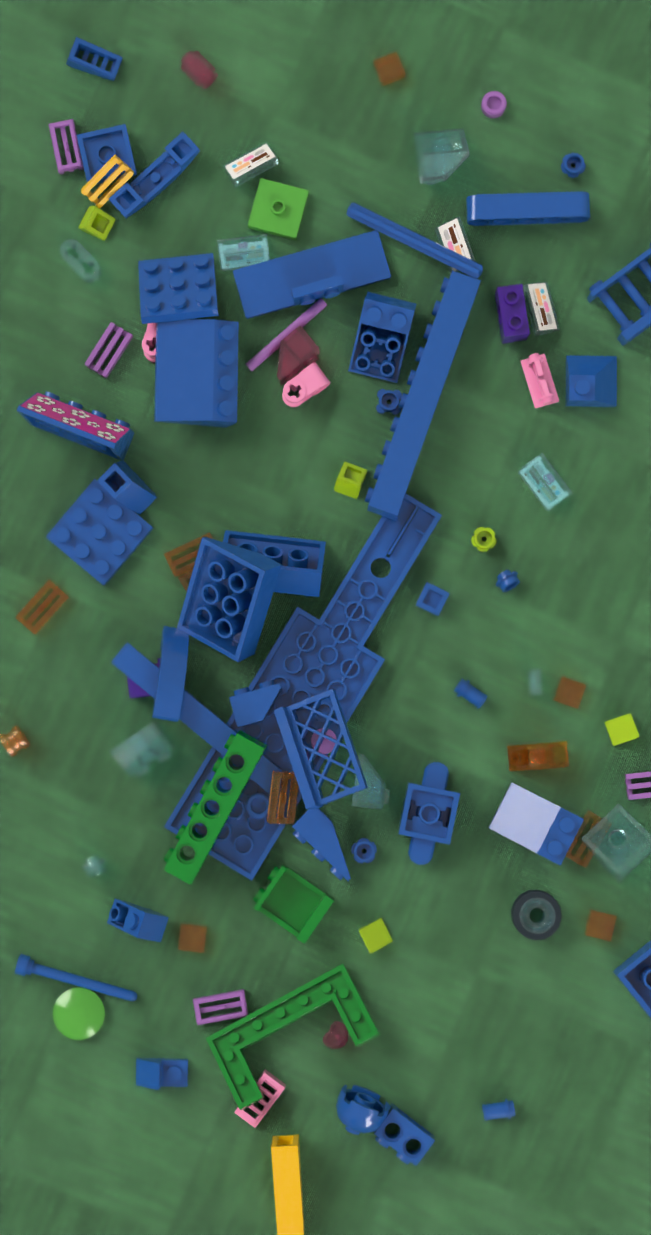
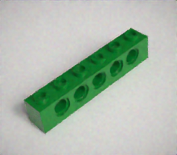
(187, 867)

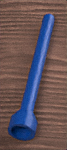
(28, 966)

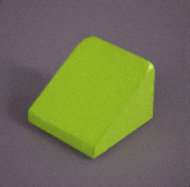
(97, 223)
(350, 480)
(621, 729)
(375, 935)

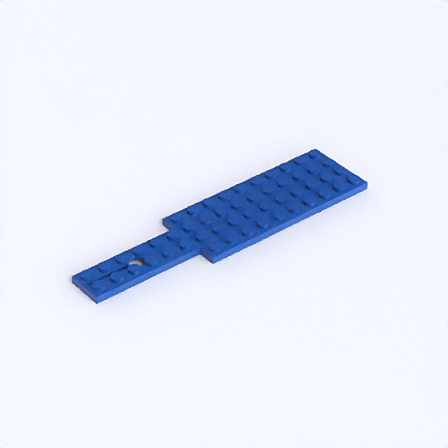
(307, 661)

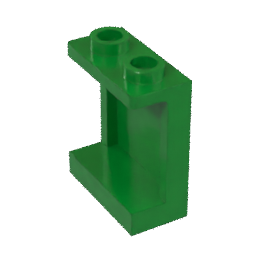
(293, 902)

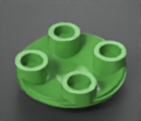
(78, 1013)

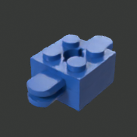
(428, 813)

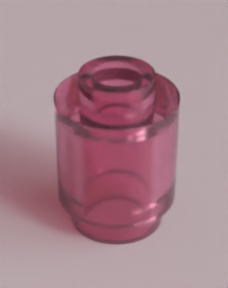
(198, 69)

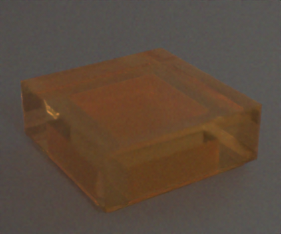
(389, 68)
(569, 692)
(600, 925)
(192, 938)

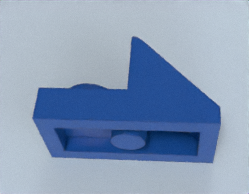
(161, 1072)

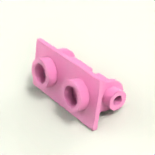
(539, 380)

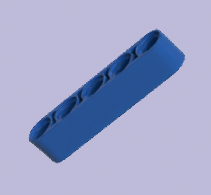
(528, 208)

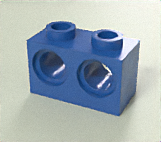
(408, 1130)

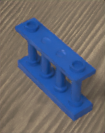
(629, 328)

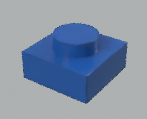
(432, 599)

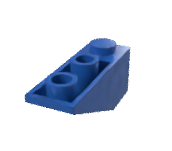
(321, 835)

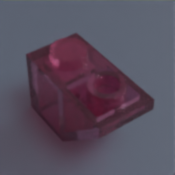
(295, 353)

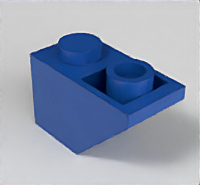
(127, 487)
(254, 705)
(137, 920)

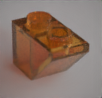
(538, 756)

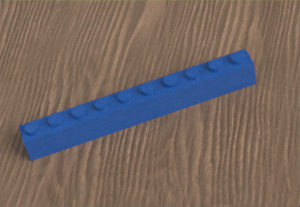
(423, 396)

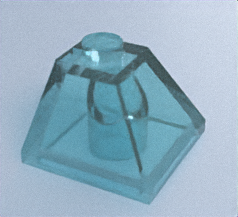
(439, 154)
(375, 794)

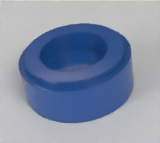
(257, 805)

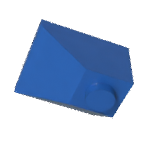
(591, 381)

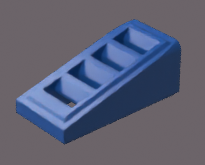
(74, 62)

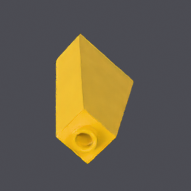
(287, 1184)

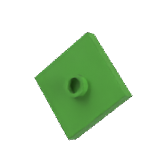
(278, 209)

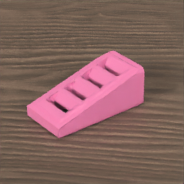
(275, 1083)

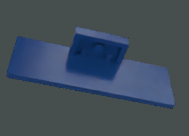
(312, 274)

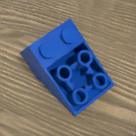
(382, 337)

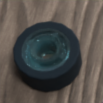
(546, 925)

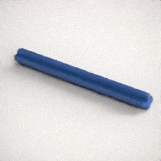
(414, 240)

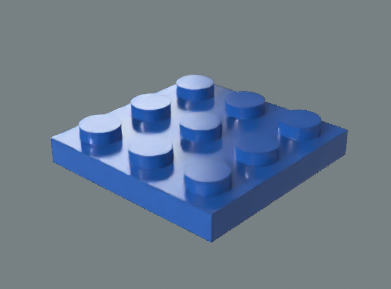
(177, 288)
(99, 532)

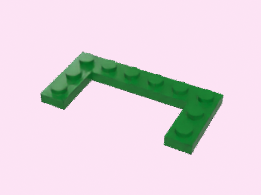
(229, 1042)

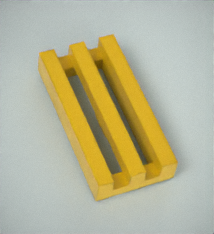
(93, 197)

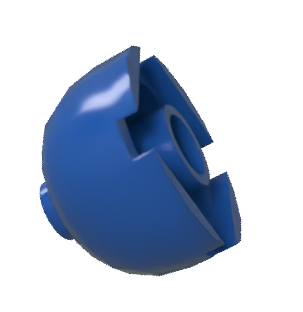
(361, 1109)

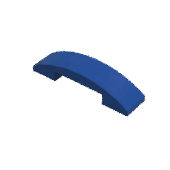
(156, 177)
(171, 674)

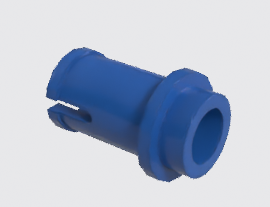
(470, 693)
(499, 1110)

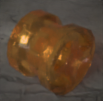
(14, 741)

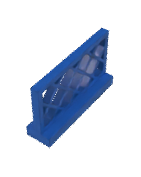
(301, 760)

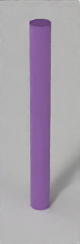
(275, 343)

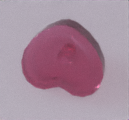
(337, 1036)

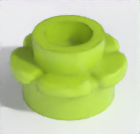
(477, 541)

